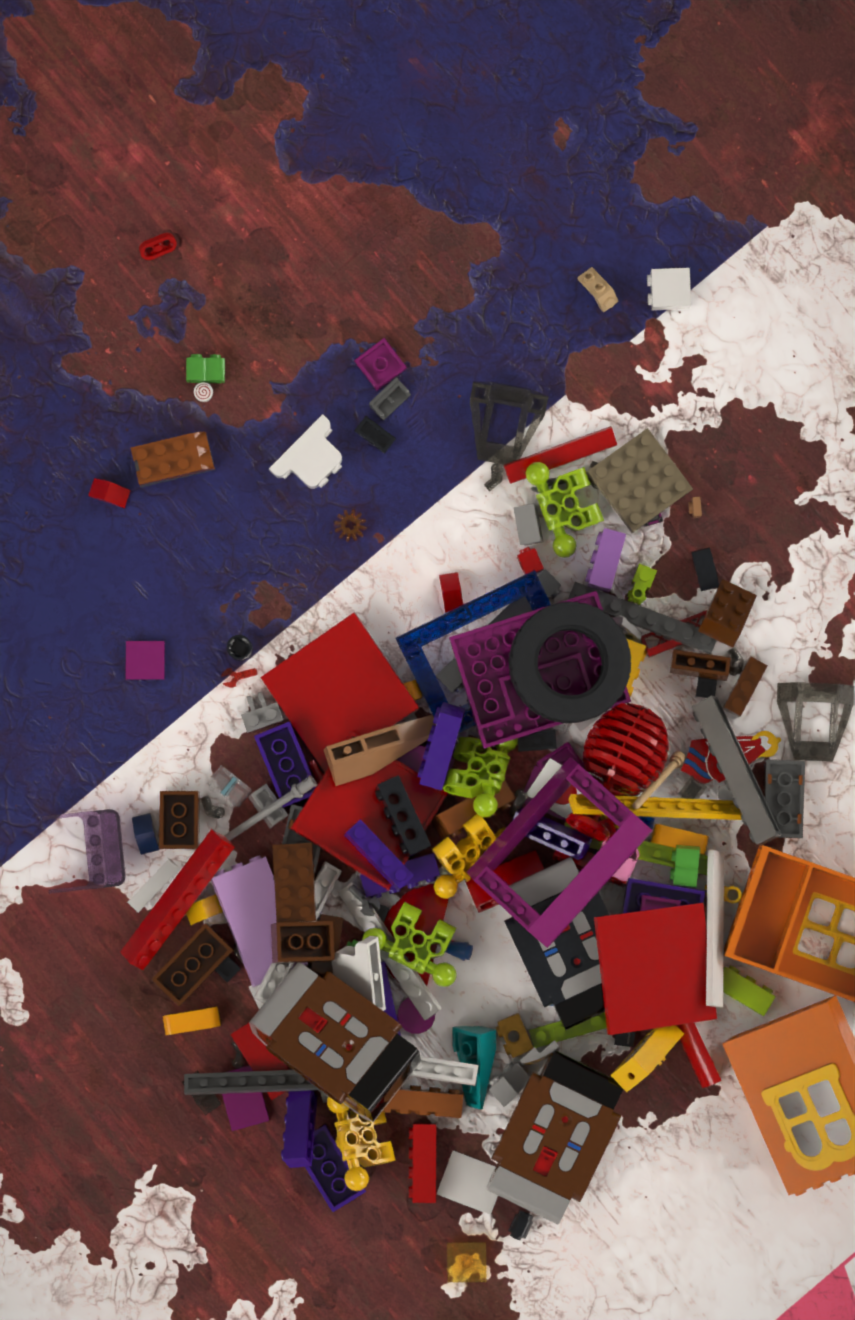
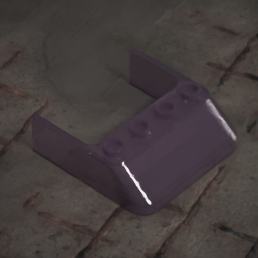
(103, 848)

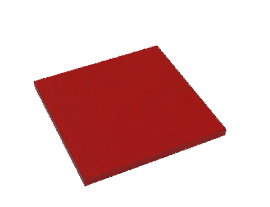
(338, 688)
(337, 809)
(653, 968)

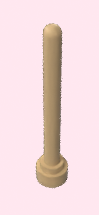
(676, 761)

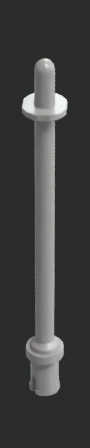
(296, 791)

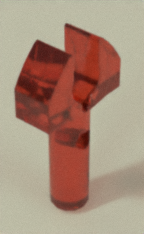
(238, 676)

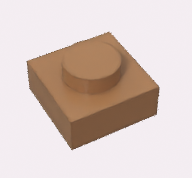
(695, 507)

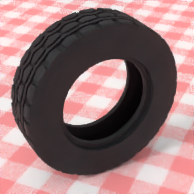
(614, 662)

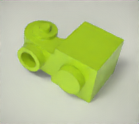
(642, 581)

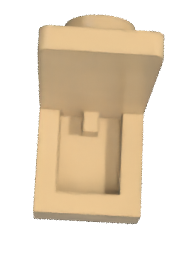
(599, 289)

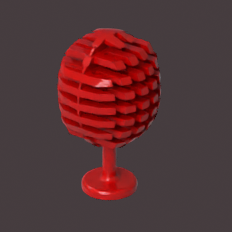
(624, 756)

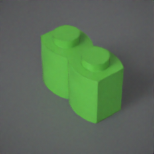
(205, 369)
(686, 865)

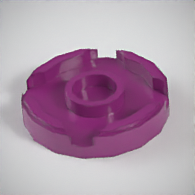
(411, 1019)

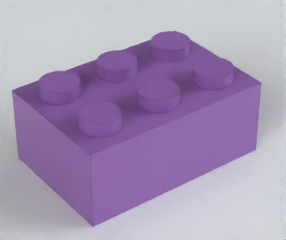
(605, 559)

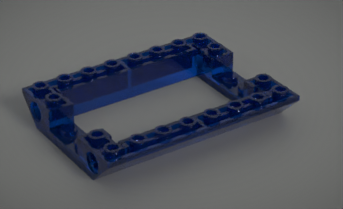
(413, 640)

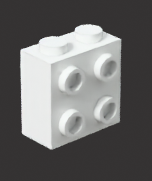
(669, 289)

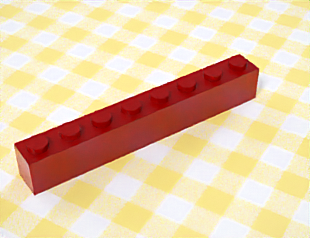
(177, 899)

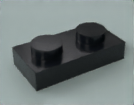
(538, 741)

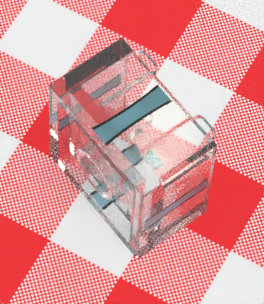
(229, 787)

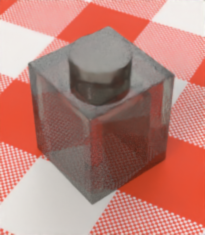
(692, 789)

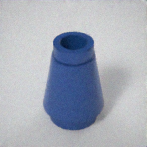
(460, 950)

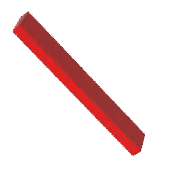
(563, 453)

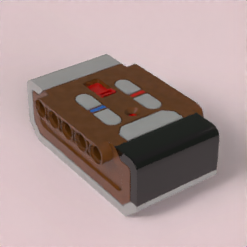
(336, 1040)
(556, 1136)

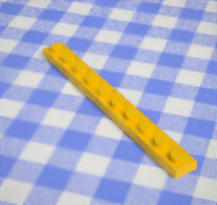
(665, 807)

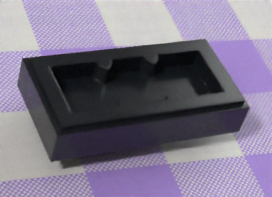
(375, 434)

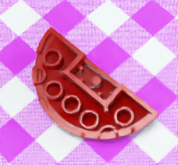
(432, 909)

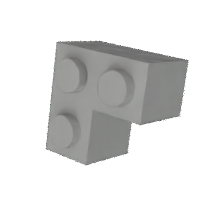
(509, 1083)

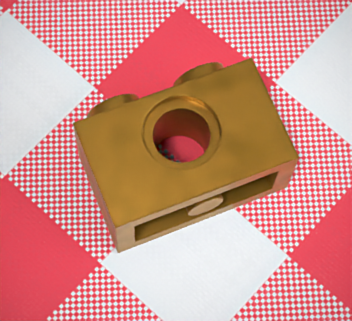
(509, 1024)

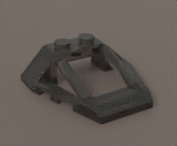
(510, 395)
(815, 693)

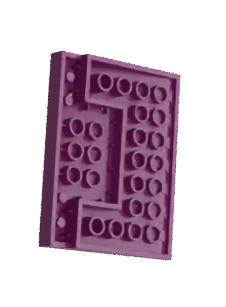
(566, 663)

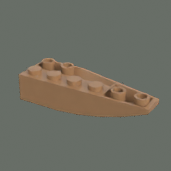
(375, 750)

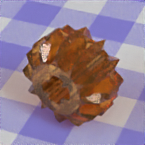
(346, 531)

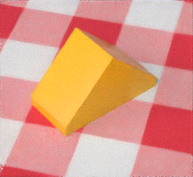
(204, 909)

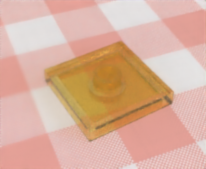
(466, 1261)

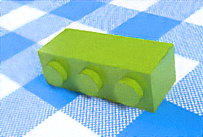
(746, 991)

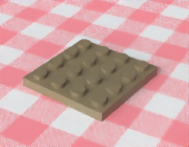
(639, 480)

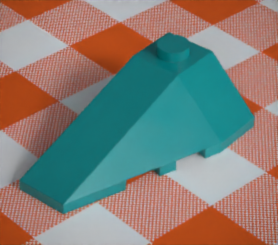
(477, 1047)

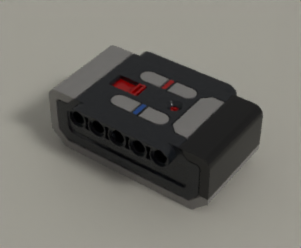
(569, 968)

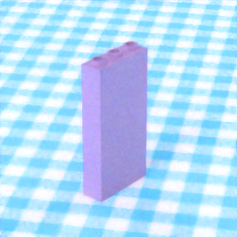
(249, 909)

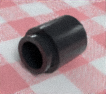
(520, 1225)

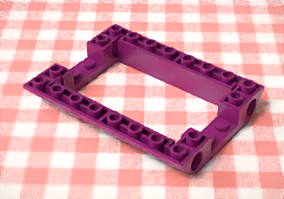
(589, 879)

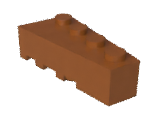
(452, 820)
(427, 1102)

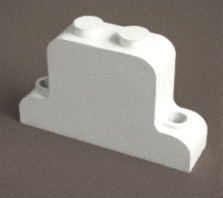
(310, 457)
(362, 969)

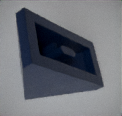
(145, 833)

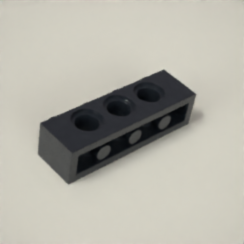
(395, 787)

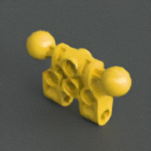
(460, 858)
(358, 1148)

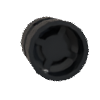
(239, 648)

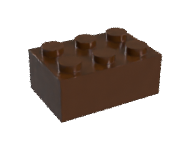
(727, 613)
(179, 820)
(302, 942)

